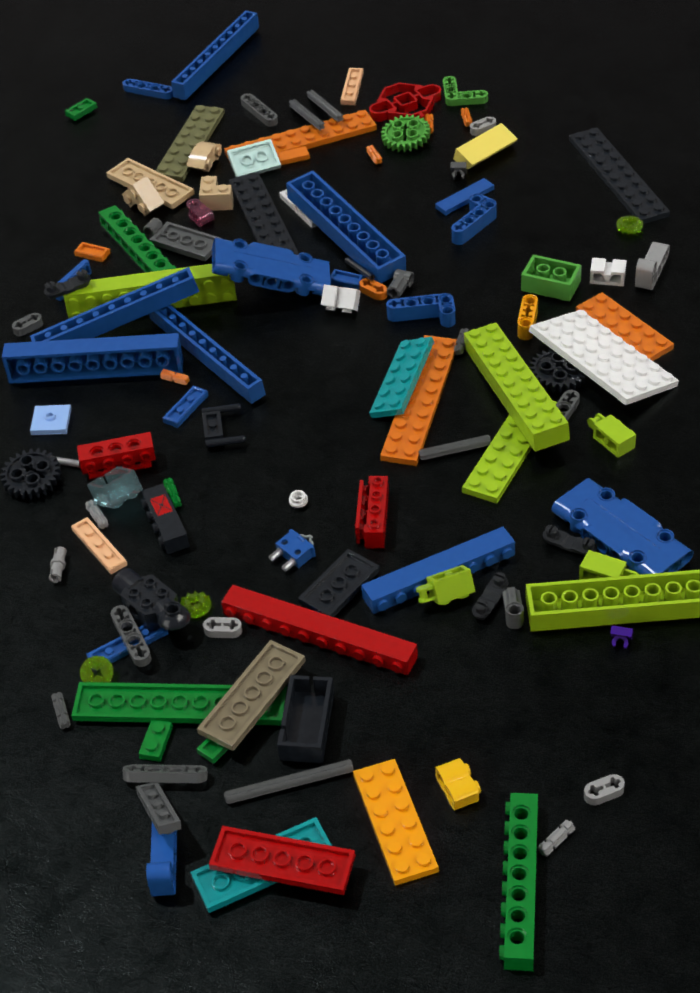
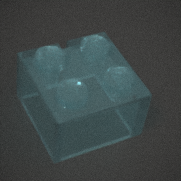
(121, 485)

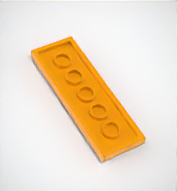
(395, 822)

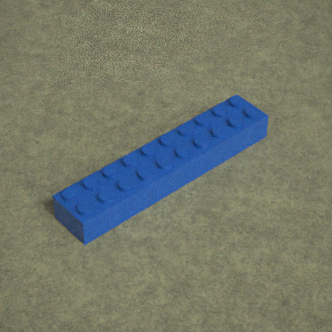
(345, 226)
(92, 358)

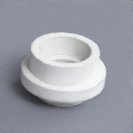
(298, 499)

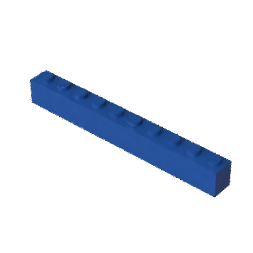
(214, 55)
(123, 309)
(210, 353)

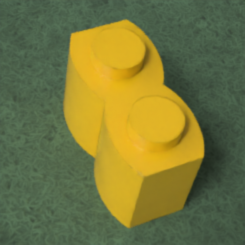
(457, 783)

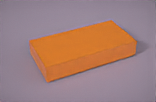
(293, 155)
(92, 252)

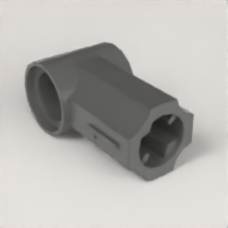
(400, 281)
(513, 608)

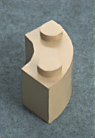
(204, 155)

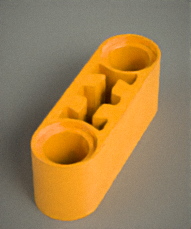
(527, 316)

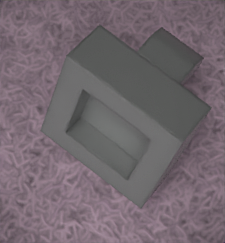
(458, 168)

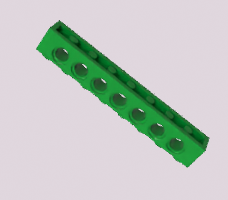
(133, 241)
(521, 955)

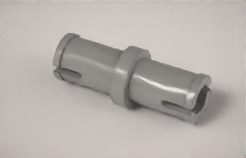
(57, 564)

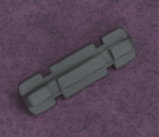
(459, 348)
(61, 710)

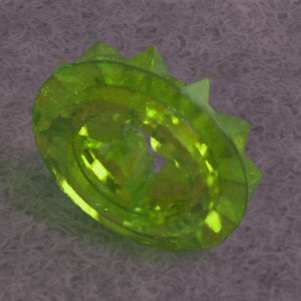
(625, 224)
(197, 610)
(95, 663)

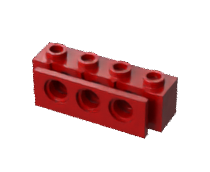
(108, 458)
(374, 501)

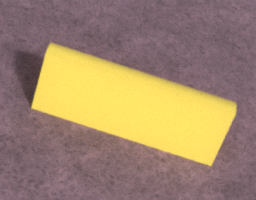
(484, 146)

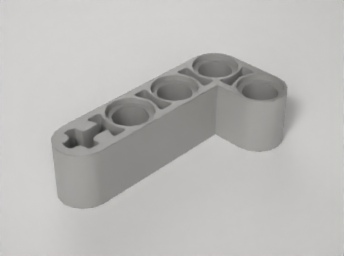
(650, 268)

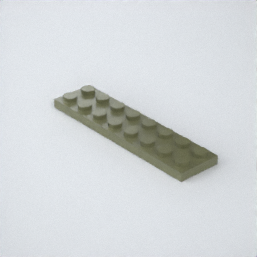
(196, 129)

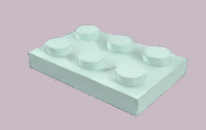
(254, 158)

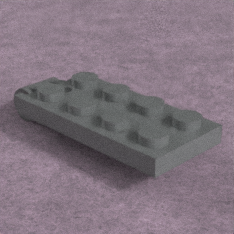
(180, 239)

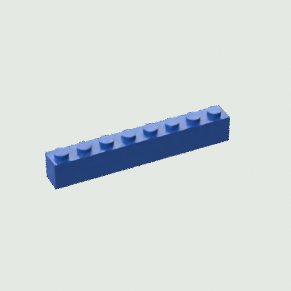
(402, 583)

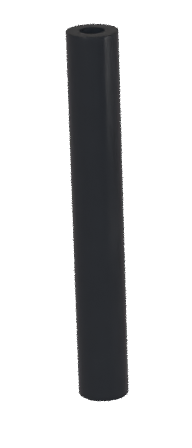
(360, 269)

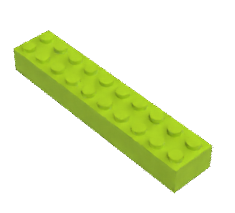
(212, 289)
(516, 387)
(613, 600)

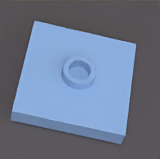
(50, 420)

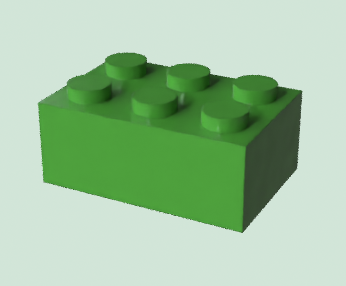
(551, 277)

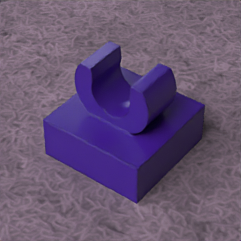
(621, 633)

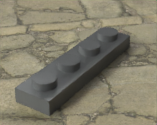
(158, 808)

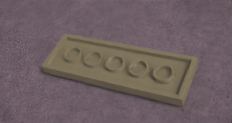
(251, 695)

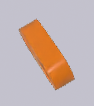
(373, 289)

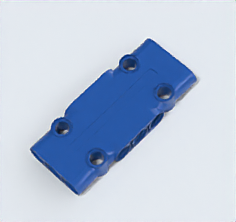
(270, 266)
(621, 529)

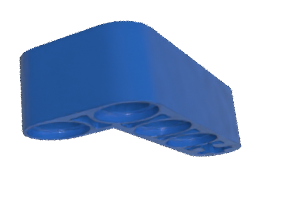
(482, 212)
(423, 307)
(162, 867)

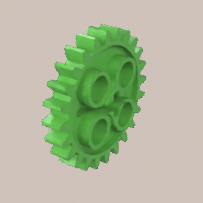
(394, 133)

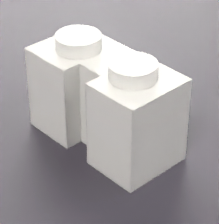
(608, 272)
(340, 298)

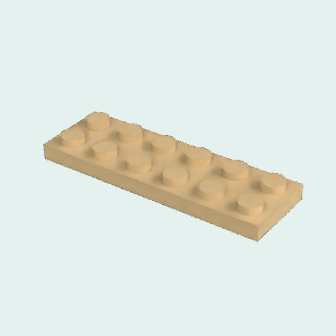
(170, 190)

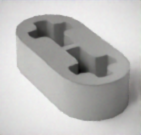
(482, 125)
(222, 627)
(604, 790)

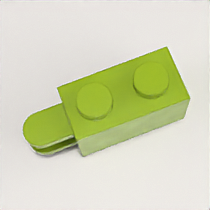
(612, 434)
(601, 566)
(447, 586)

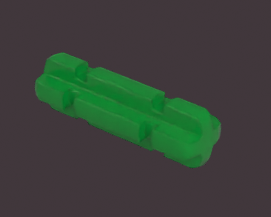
(172, 492)

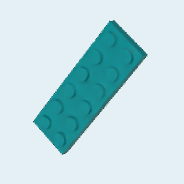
(401, 377)
(224, 888)

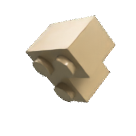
(144, 195)
(214, 195)

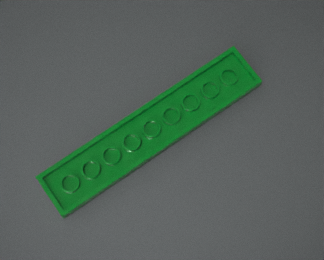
(157, 702)

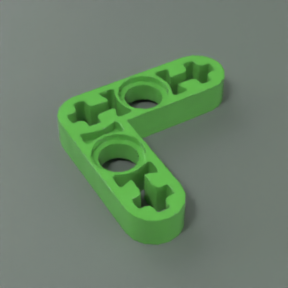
(456, 98)

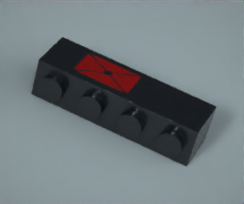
(164, 518)

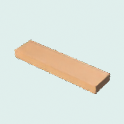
(352, 86)
(99, 545)

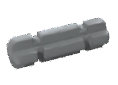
(96, 514)
(556, 838)

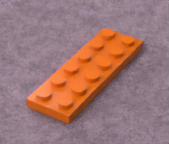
(627, 326)

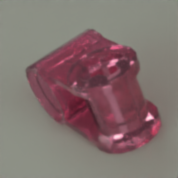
(199, 212)

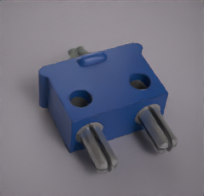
(295, 549)

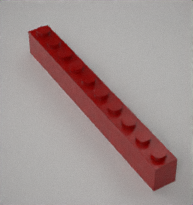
(320, 629)

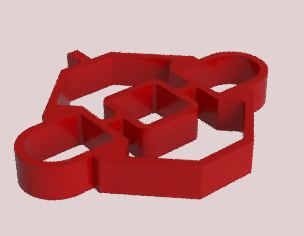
(408, 90)

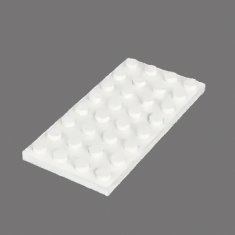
(604, 356)

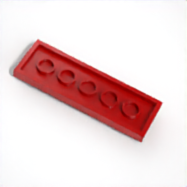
(282, 860)

